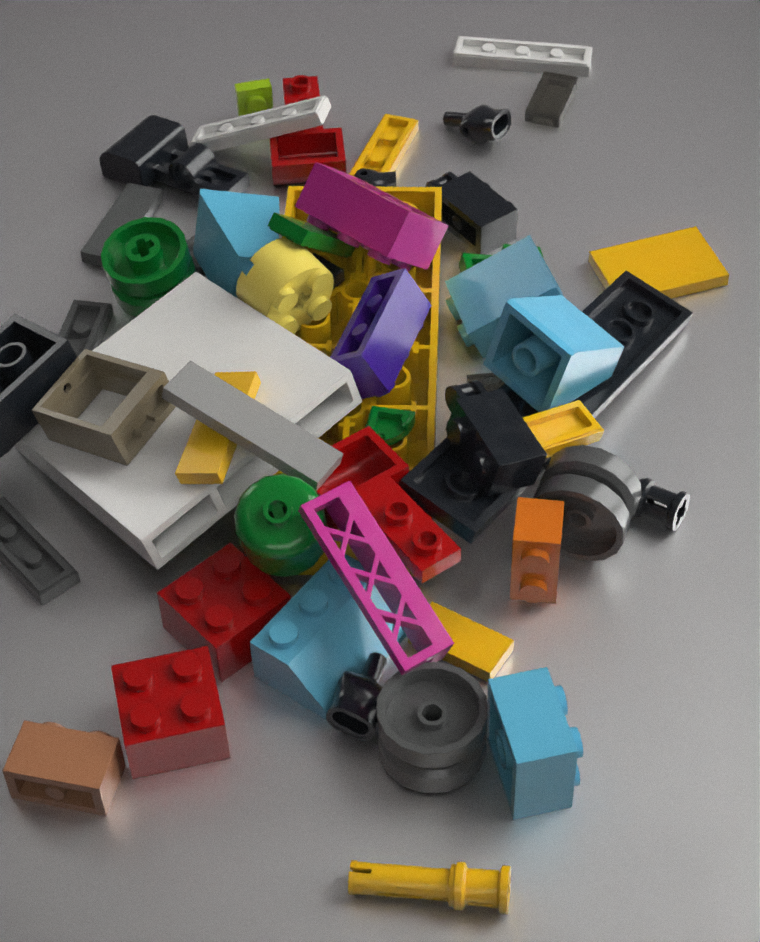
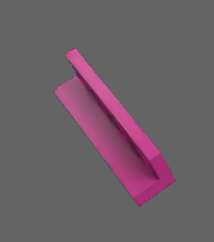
(384, 571)

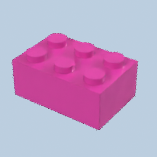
(370, 218)

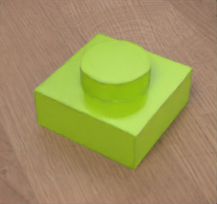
(253, 96)

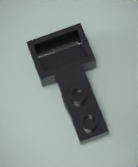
(160, 152)

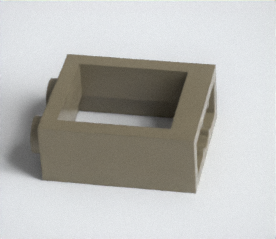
(126, 427)

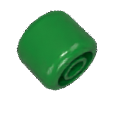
(273, 528)

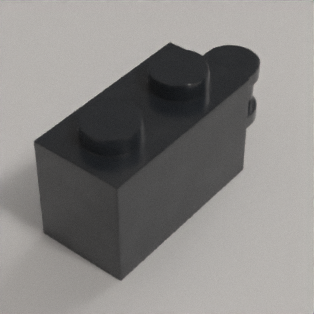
(476, 212)
(492, 438)

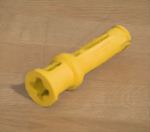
(457, 885)

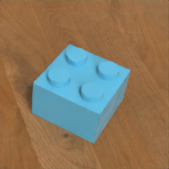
(532, 742)

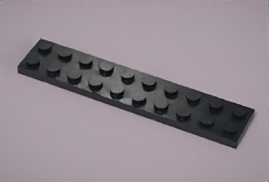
(631, 314)

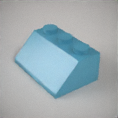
(317, 640)

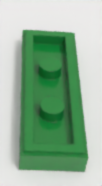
(309, 235)

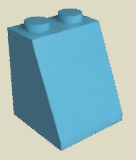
(231, 232)
(484, 288)
(550, 351)

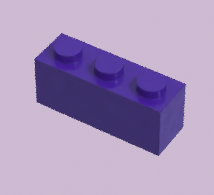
(382, 332)

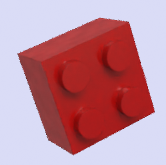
(221, 607)
(170, 712)

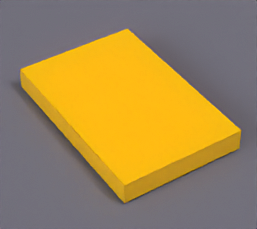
(669, 262)

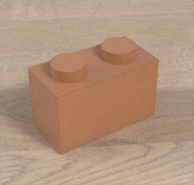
(65, 767)

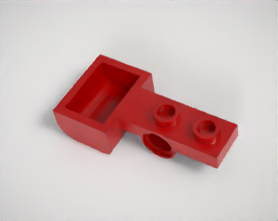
(297, 152)
(376, 476)

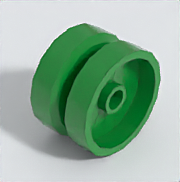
(145, 262)

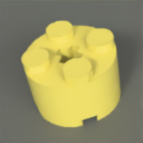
(287, 285)

